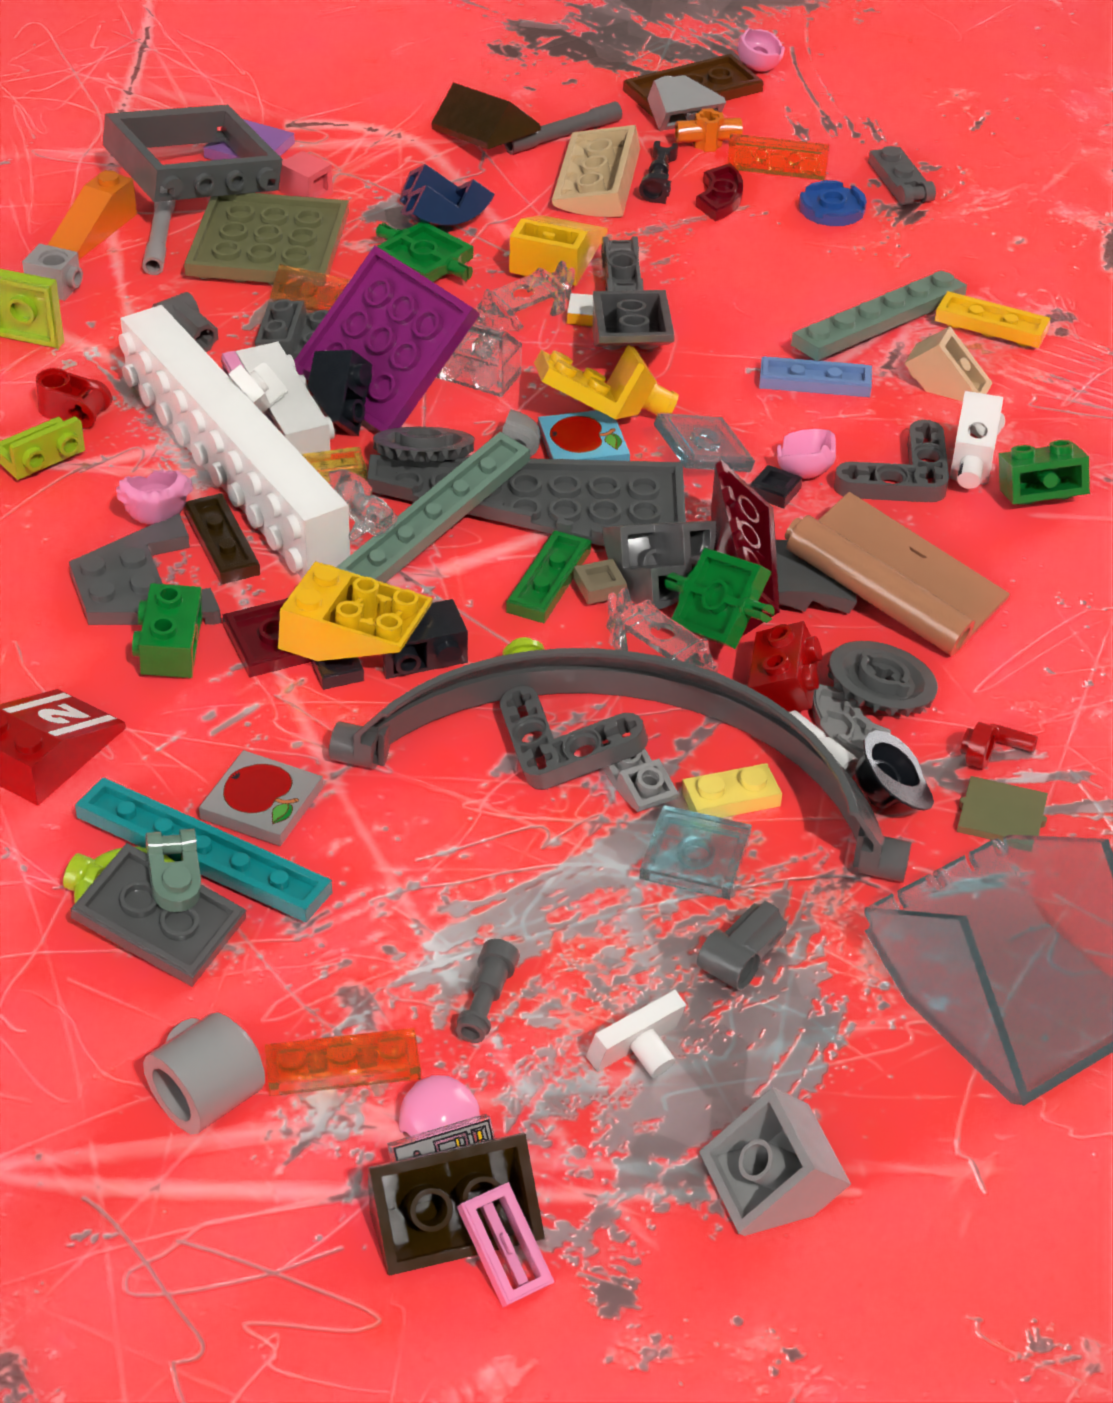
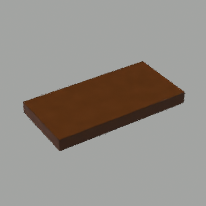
(720, 74)

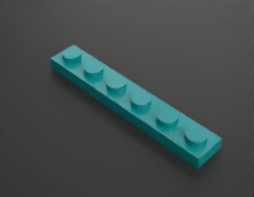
(220, 854)

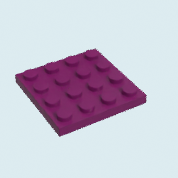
(398, 326)

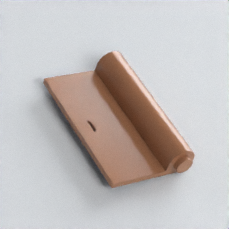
(897, 572)

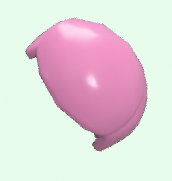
(759, 50)
(807, 452)
(436, 1103)

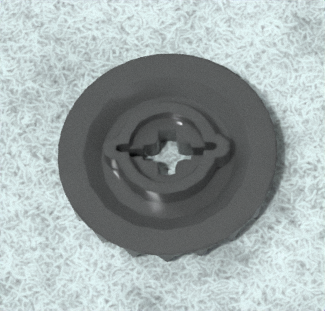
(423, 443)
(882, 677)

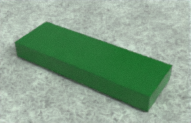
(548, 577)

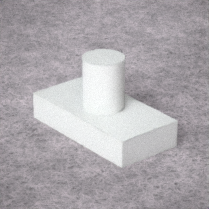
(640, 1034)

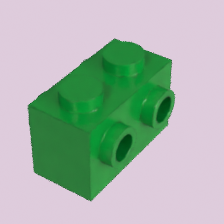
(1044, 472)
(169, 630)

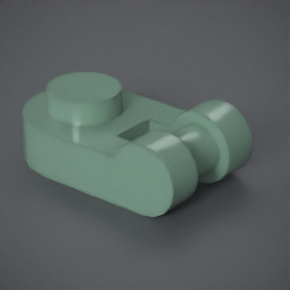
(177, 883)

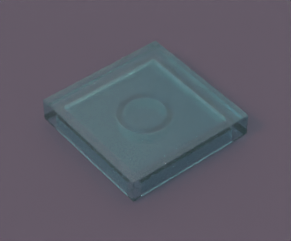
(703, 441)
(695, 852)

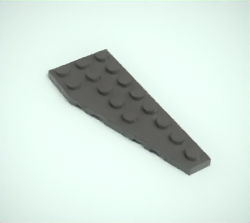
(555, 493)

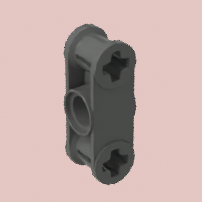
(621, 264)

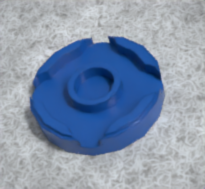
(832, 204)

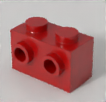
(786, 665)

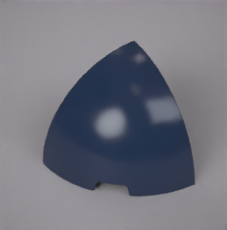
(440, 202)

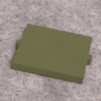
(1001, 810)

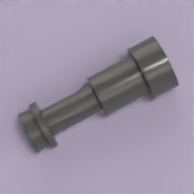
(495, 964)

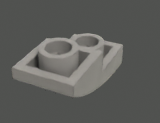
(641, 781)

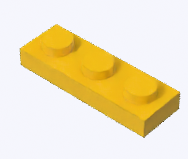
(992, 319)

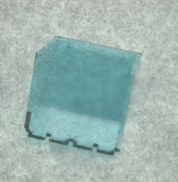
(1010, 957)

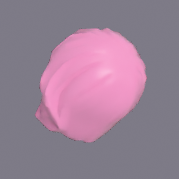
(154, 497)

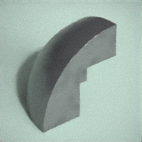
(653, 551)

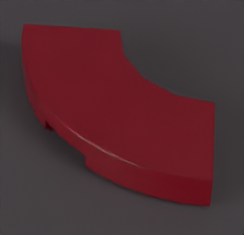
(722, 193)

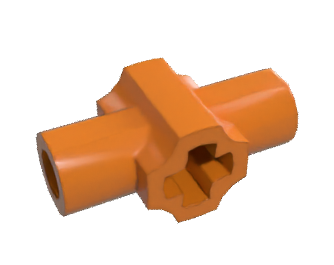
(707, 129)

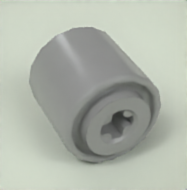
(204, 1072)

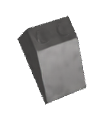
(631, 318)

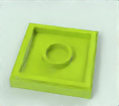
(30, 309)

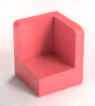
(306, 176)

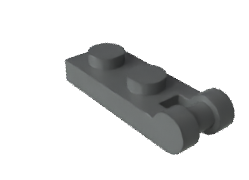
(901, 175)

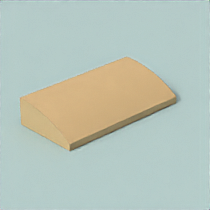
(598, 172)

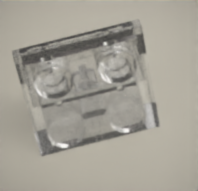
(485, 361)

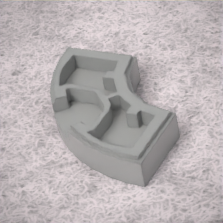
(842, 719)

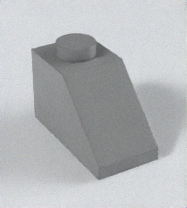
(679, 100)

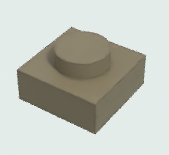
(599, 580)

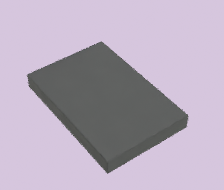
(177, 942)

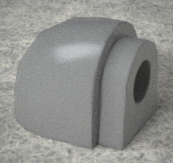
(523, 430)

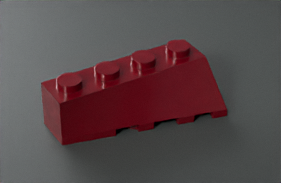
(745, 529)

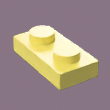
(732, 791)

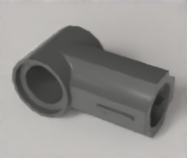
(187, 314)
(738, 951)

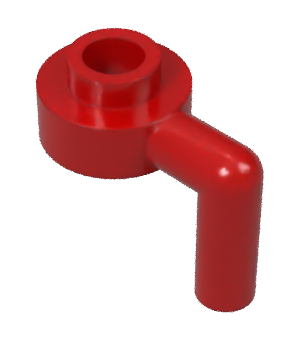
(980, 742)

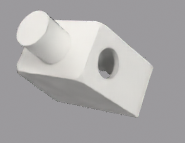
(973, 455)

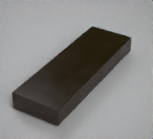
(221, 538)

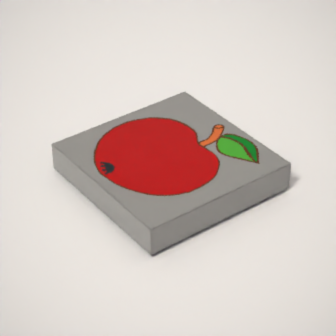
(261, 797)

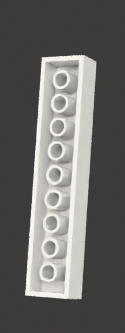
(234, 442)

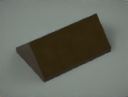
(481, 118)
(418, 1199)

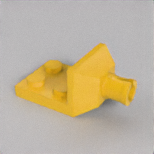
(624, 394)

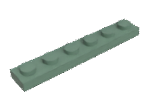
(875, 316)
(439, 509)

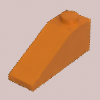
(97, 213)

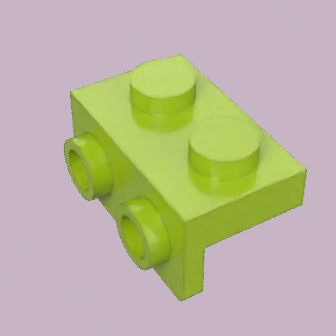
(41, 446)

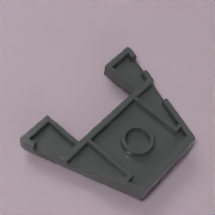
(120, 574)

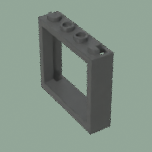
(131, 133)

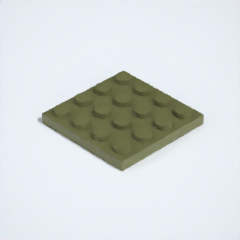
(255, 232)

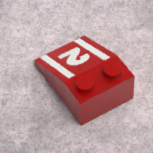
(49, 740)

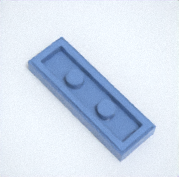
(816, 376)

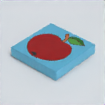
(583, 437)

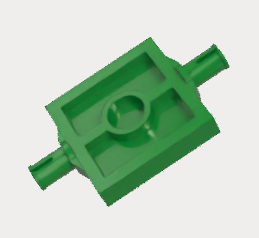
(428, 250)
(720, 597)

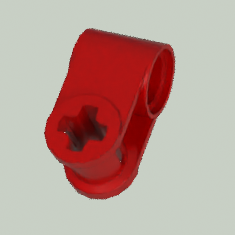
(69, 396)

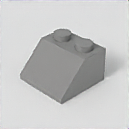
(774, 1164)

